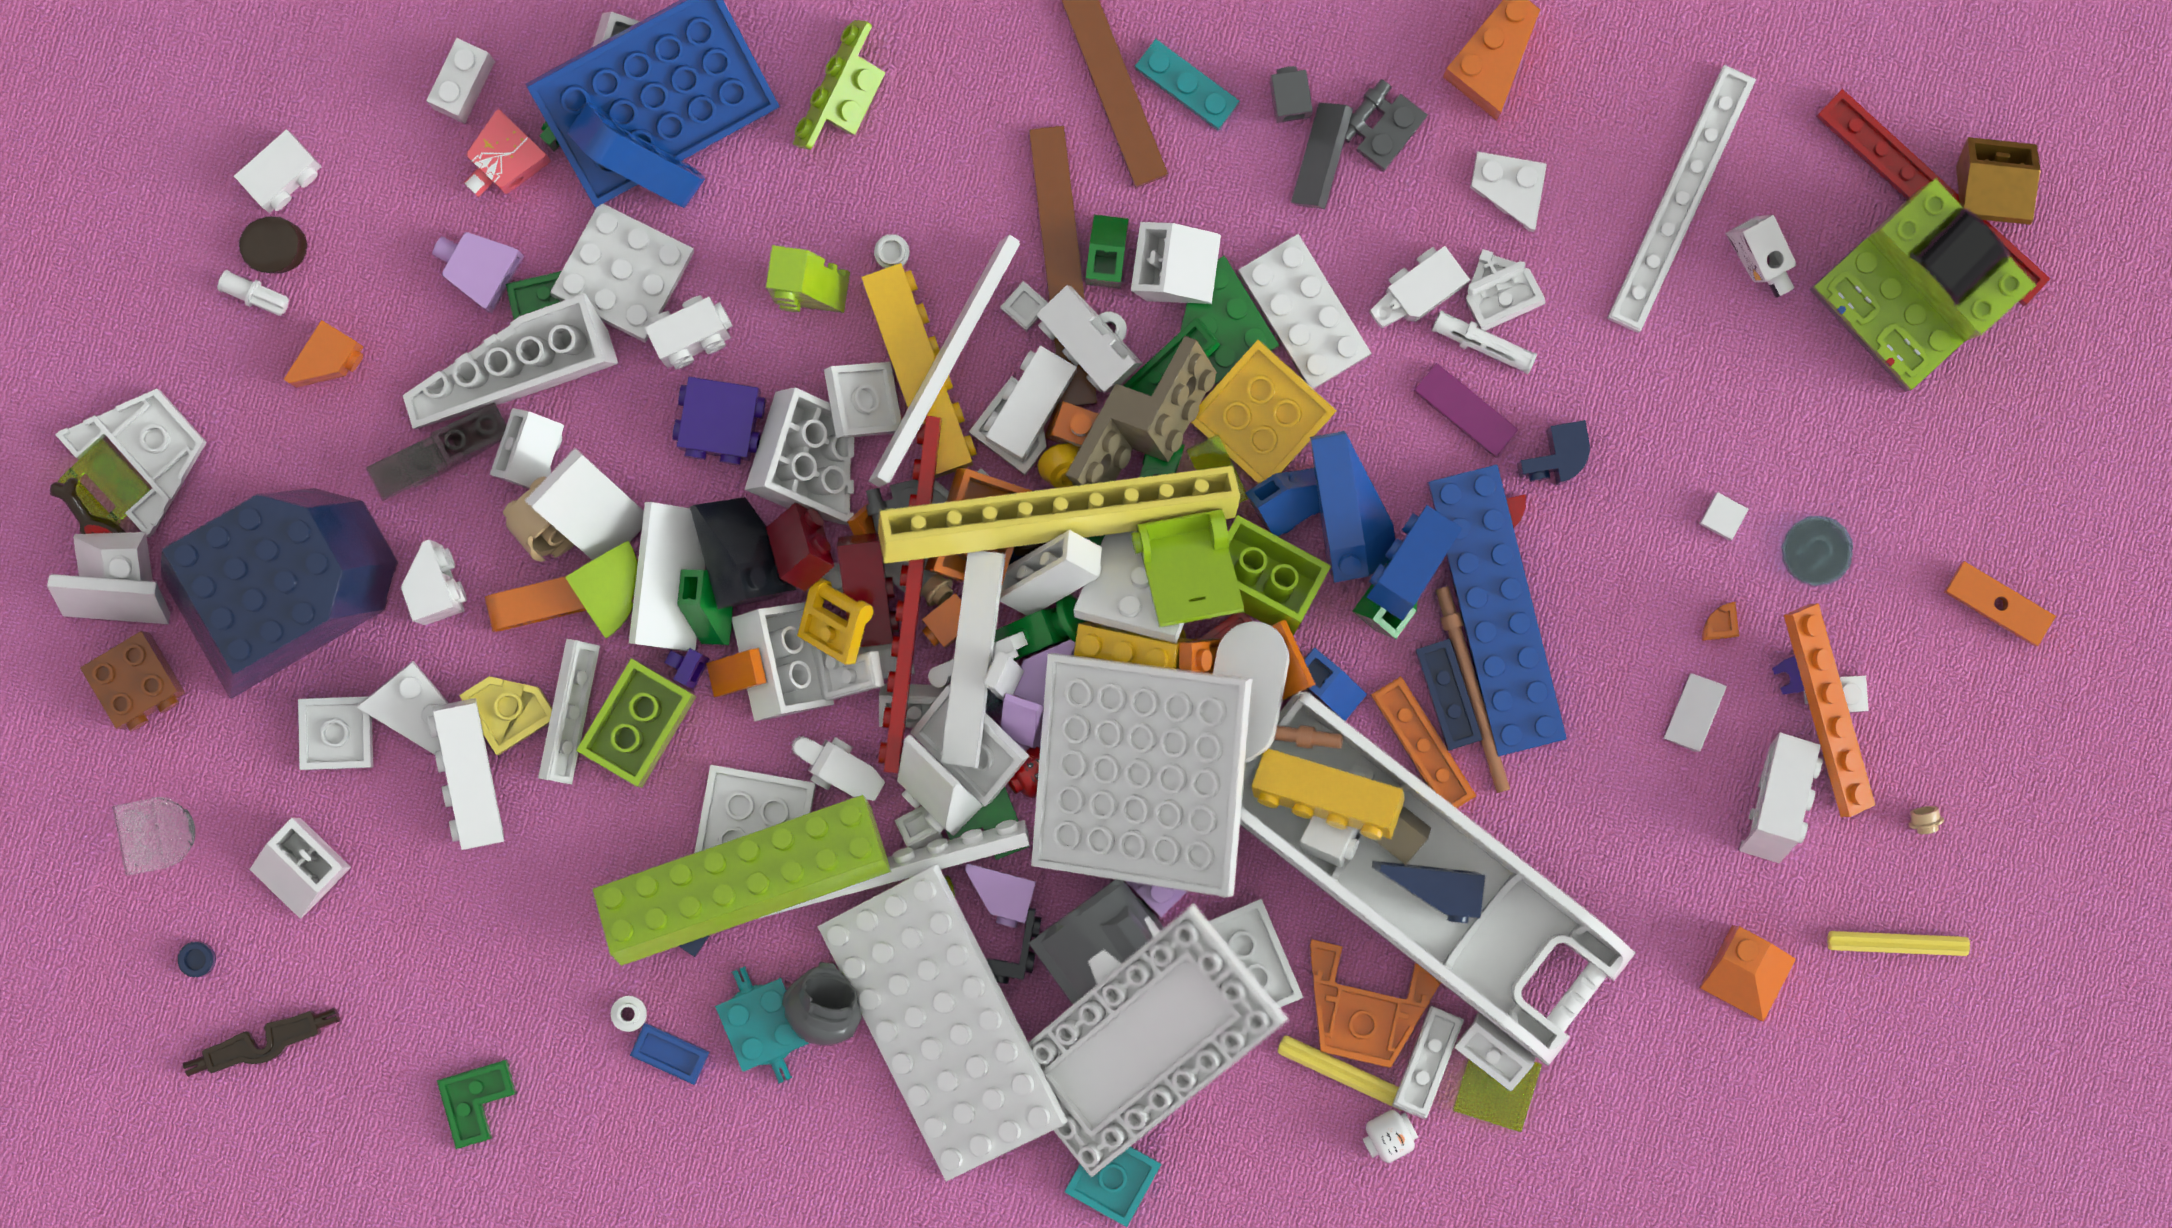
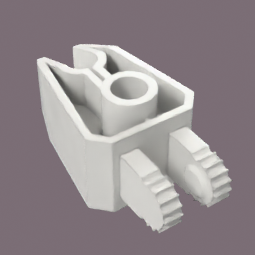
(837, 767)

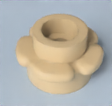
(937, 590)
(1926, 819)

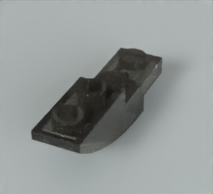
(438, 453)

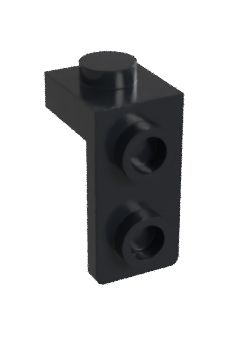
(1005, 970)

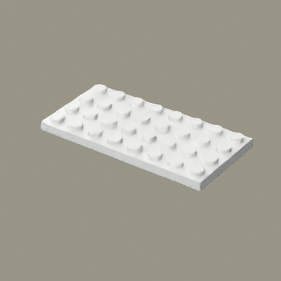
(942, 1023)

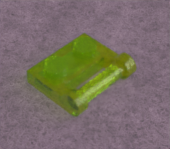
(113, 478)

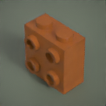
(133, 681)

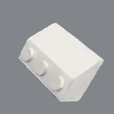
(787, 660)

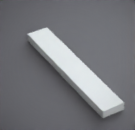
(972, 658)

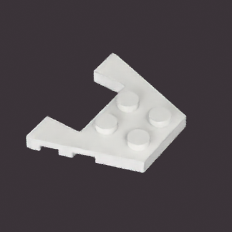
(153, 440)

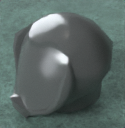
(822, 1006)

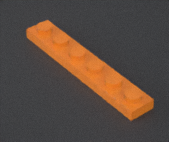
(1829, 710)

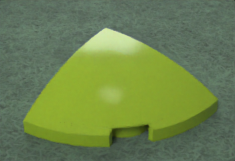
(607, 587)

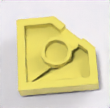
(509, 711)

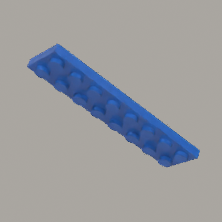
(1498, 612)

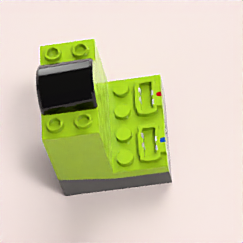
(1922, 285)

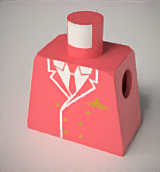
(503, 156)

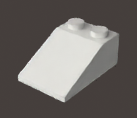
(935, 789)

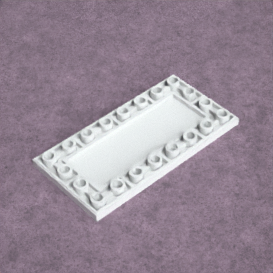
(1151, 1038)

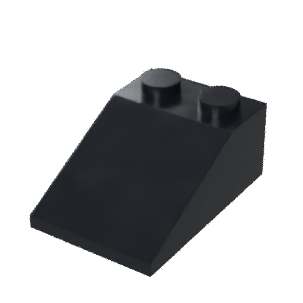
(737, 553)

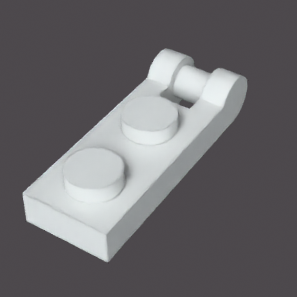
(942, 674)

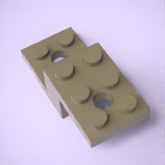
(1144, 421)

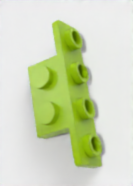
(844, 91)

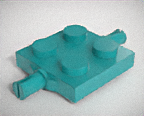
(758, 1025)

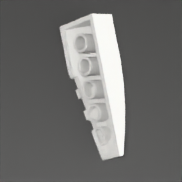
(518, 361)

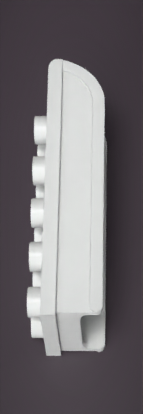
(1477, 960)

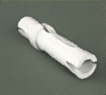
(1470, 336)

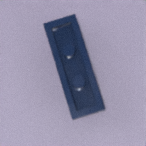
(1448, 694)

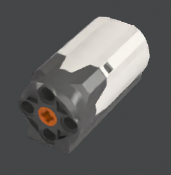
(1095, 938)

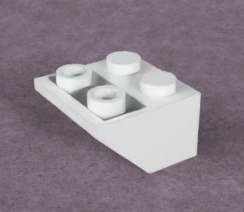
(1175, 263)
(430, 586)
(299, 866)

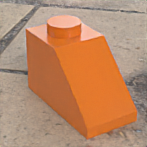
(325, 357)

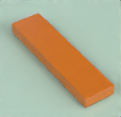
(1422, 743)

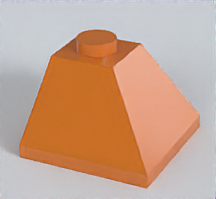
(1747, 972)

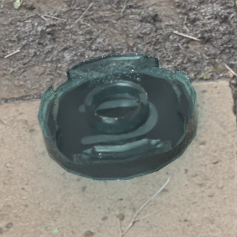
(1817, 550)

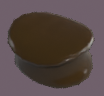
(273, 245)

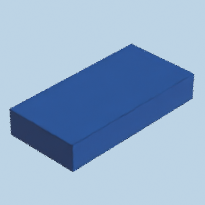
(669, 1053)

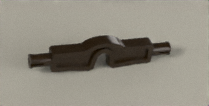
(244, 1049)

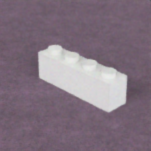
(467, 773)

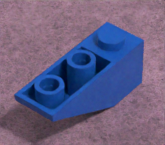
(1285, 500)

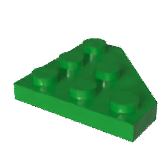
(1230, 319)

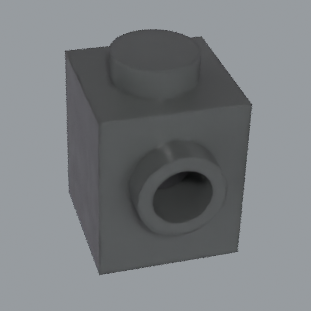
(1290, 94)

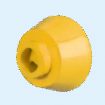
(1056, 463)

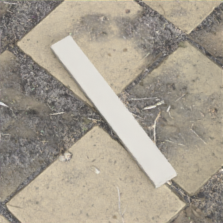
(1681, 199)
(944, 361)

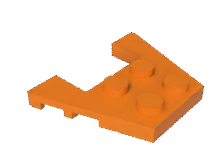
(1360, 1021)

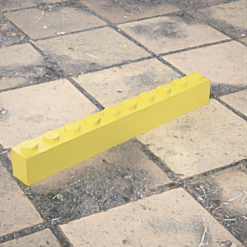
(1045, 514)

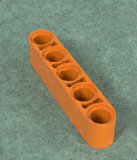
(532, 604)

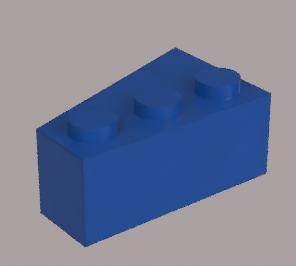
(1412, 561)

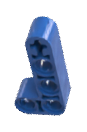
(634, 157)

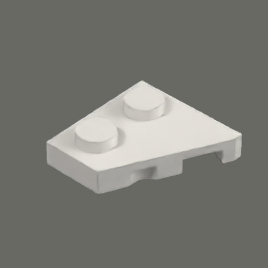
(1511, 185)

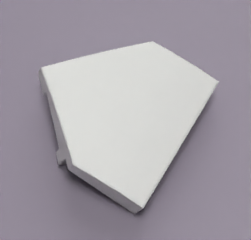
(1501, 291)

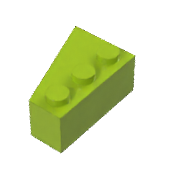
(801, 280)

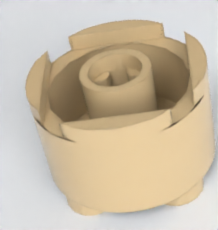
(532, 530)

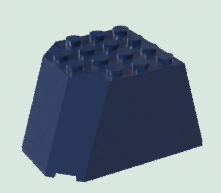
(278, 580)

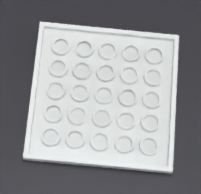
(1141, 773)

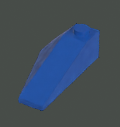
(1351, 512)

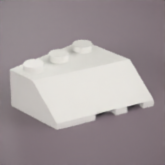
(802, 457)

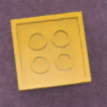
(1263, 413)

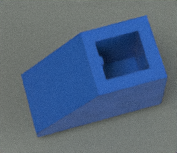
(1333, 685)

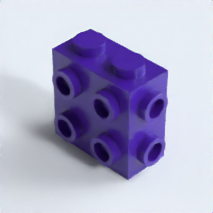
(718, 420)

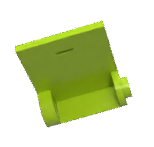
(1189, 567)

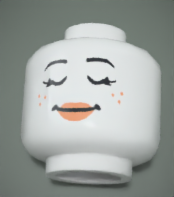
(1390, 1136)

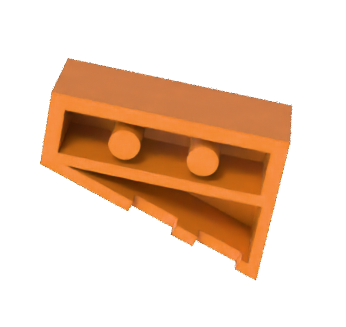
(1493, 54)

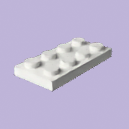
(1304, 312)

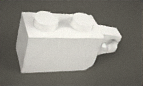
(1421, 289)
(1329, 842)

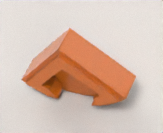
(861, 523)
(1721, 623)

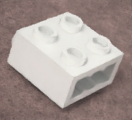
(689, 331)

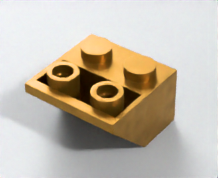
(1999, 179)

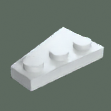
(406, 704)

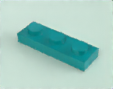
(1186, 84)

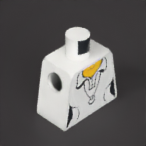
(1754, 243)

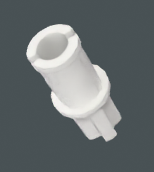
(252, 293)

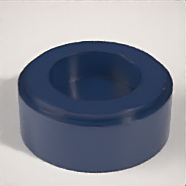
(196, 959)

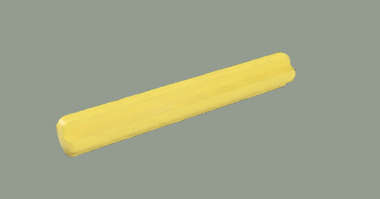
(1898, 943)
(1338, 1070)

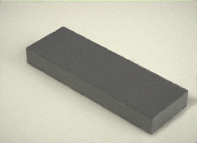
(1322, 155)

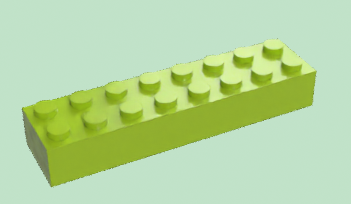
(741, 880)

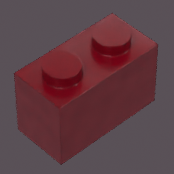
(800, 546)

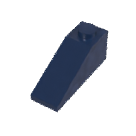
(1446, 890)

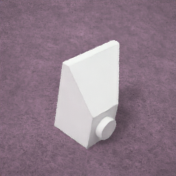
(113, 556)

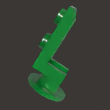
(1044, 627)

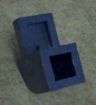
(1568, 451)

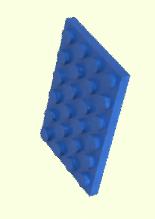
(667, 79)

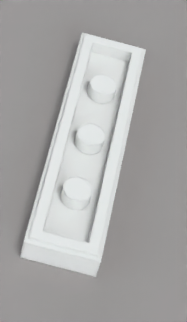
(569, 711)

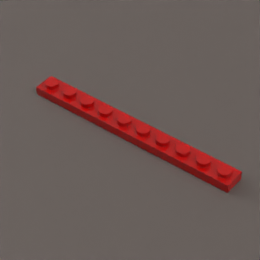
(908, 610)

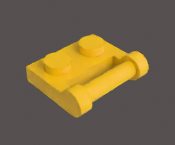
(829, 631)

